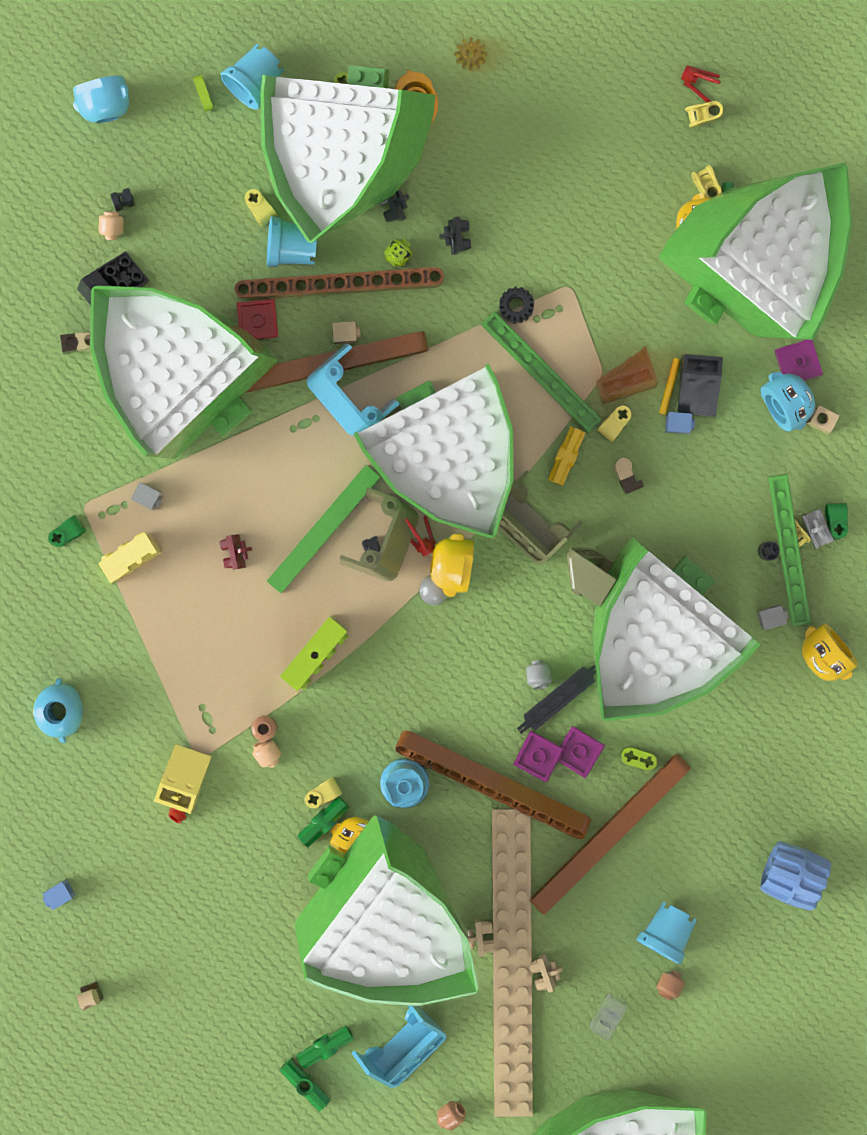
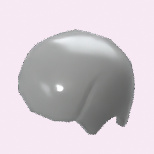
(431, 592)

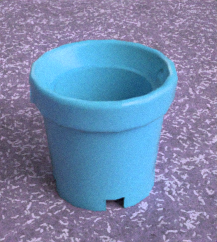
(245, 75)
(288, 244)
(404, 783)
(668, 933)

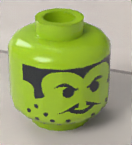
(398, 252)

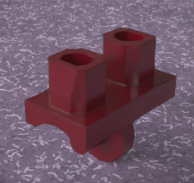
(237, 552)

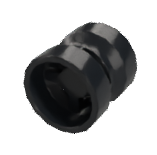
(127, 199)
(769, 553)

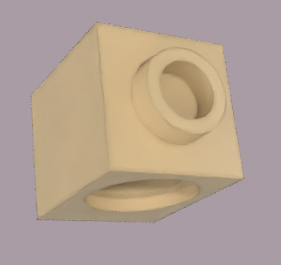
(345, 332)
(830, 419)

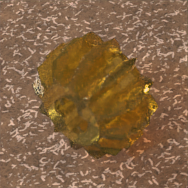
(478, 54)

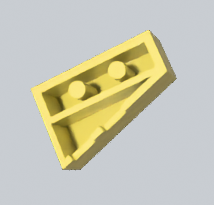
(129, 556)

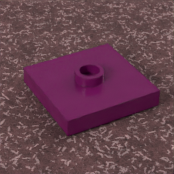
(799, 360)
(580, 751)
(538, 756)

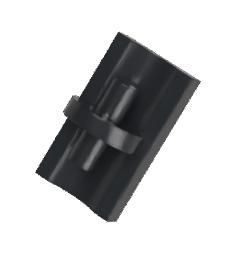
(397, 204)
(453, 235)

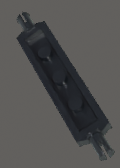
(558, 698)

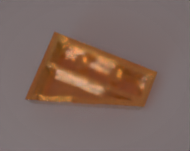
(628, 378)

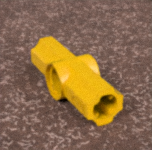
(566, 456)

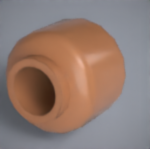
(260, 733)
(670, 985)
(451, 1115)

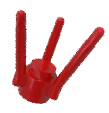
(692, 74)
(423, 545)

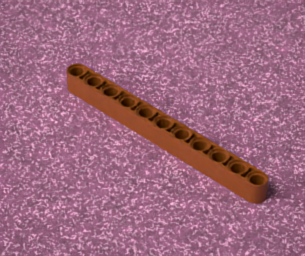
(330, 279)
(356, 357)
(493, 784)
(610, 833)

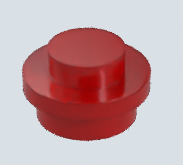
(177, 815)

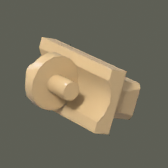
(484, 946)
(547, 981)

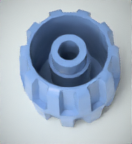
(795, 876)

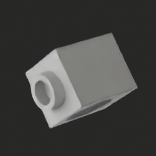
(147, 496)
(772, 617)

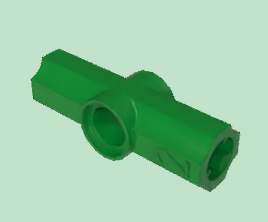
(323, 821)
(325, 1047)
(296, 1075)

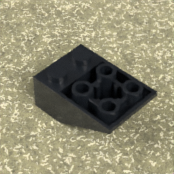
(117, 272)
(699, 384)

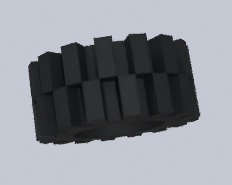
(512, 294)

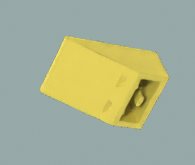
(183, 779)

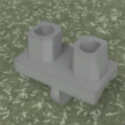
(817, 528)

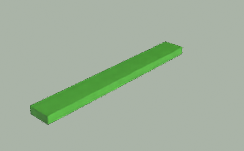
(541, 372)
(323, 529)
(789, 549)

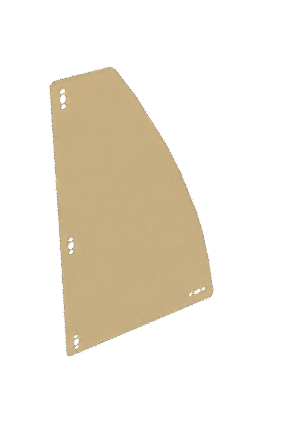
(228, 632)

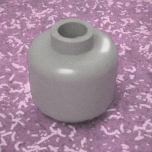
(539, 674)

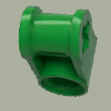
(836, 517)
(69, 529)

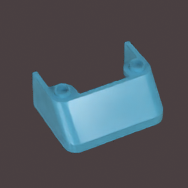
(324, 387)
(404, 1051)

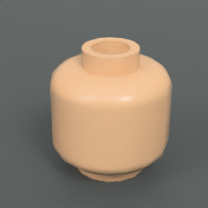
(111, 225)
(266, 753)

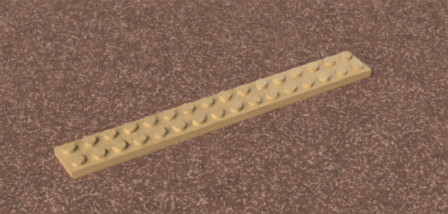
(511, 963)

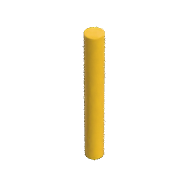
(669, 386)

